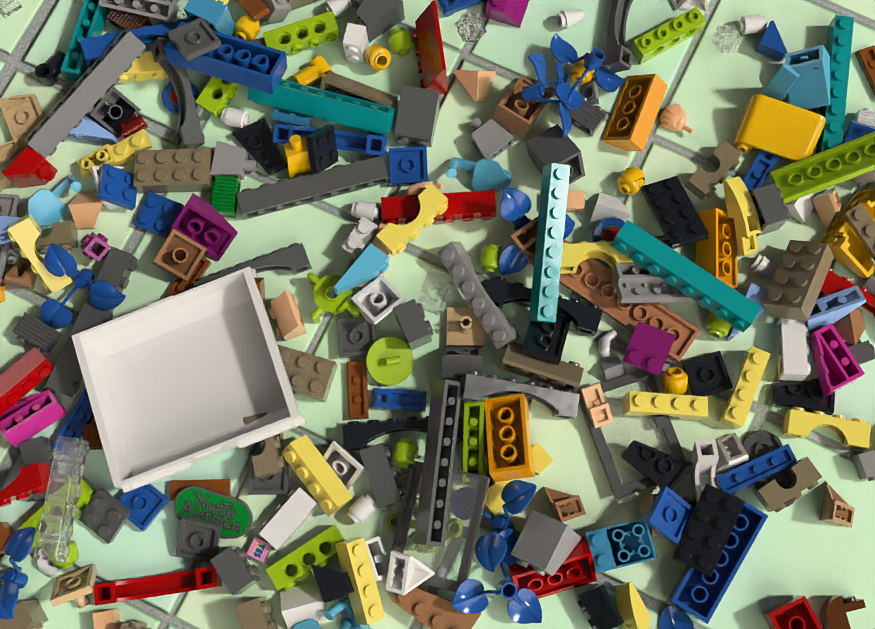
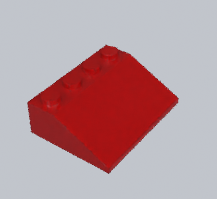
(430, 50)

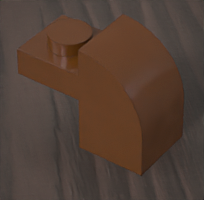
(834, 611)

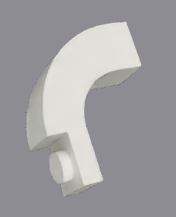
(703, 470)

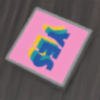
(259, 549)

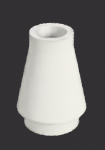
(568, 18)
(763, 266)

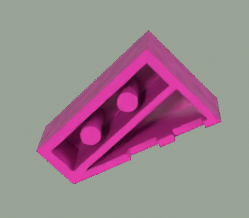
(833, 360)
(30, 417)

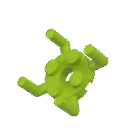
(326, 304)

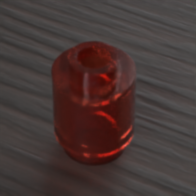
(132, 126)

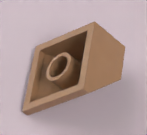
(179, 255)

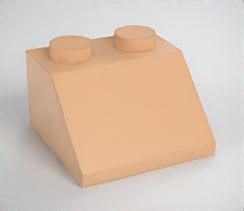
(288, 316)

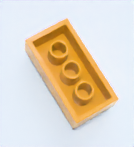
(509, 438)

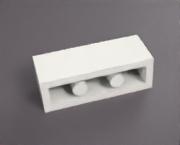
(792, 350)
(288, 518)

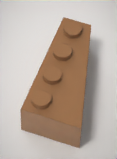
(434, 610)

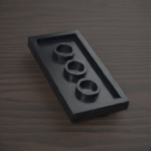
(674, 212)
(708, 530)

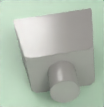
(490, 138)
(231, 161)

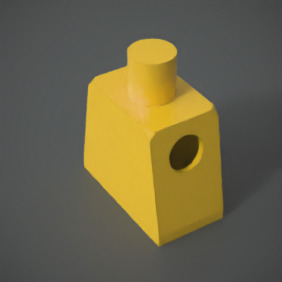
(297, 156)

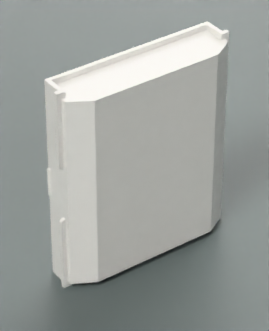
(183, 377)

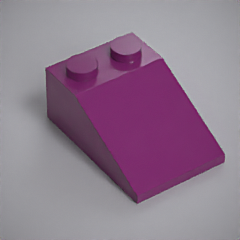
(205, 226)

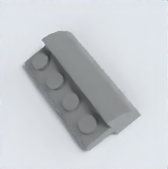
(158, 9)
(638, 285)

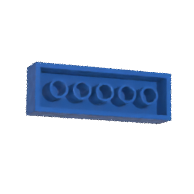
(236, 62)
(701, 594)

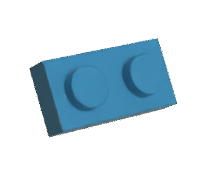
(284, 116)

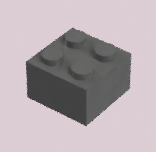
(770, 208)
(412, 323)
(236, 569)

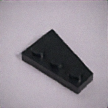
(259, 143)
(803, 395)
(655, 465)

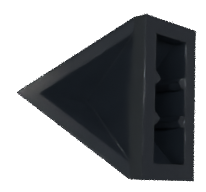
(332, 583)

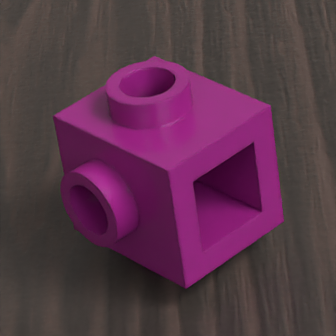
(98, 252)

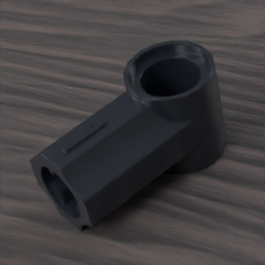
(52, 68)

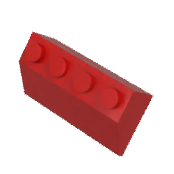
(574, 572)

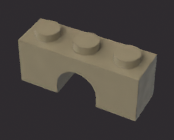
(703, 182)
(63, 234)
(269, 461)
(802, 475)

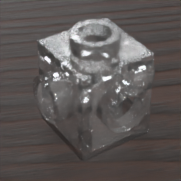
(470, 27)
(729, 43)

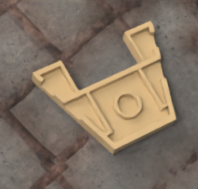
(22, 116)

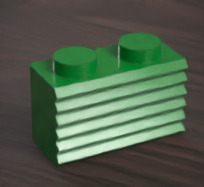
(224, 195)

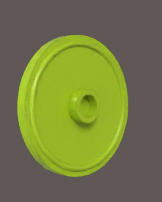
(389, 361)

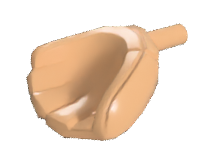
(675, 119)
(418, 188)

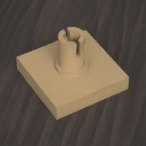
(464, 328)
(74, 587)

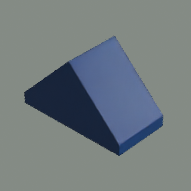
(772, 44)

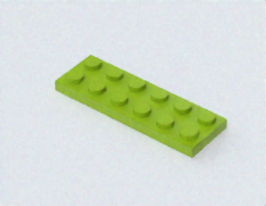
(826, 168)

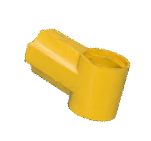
(315, 71)

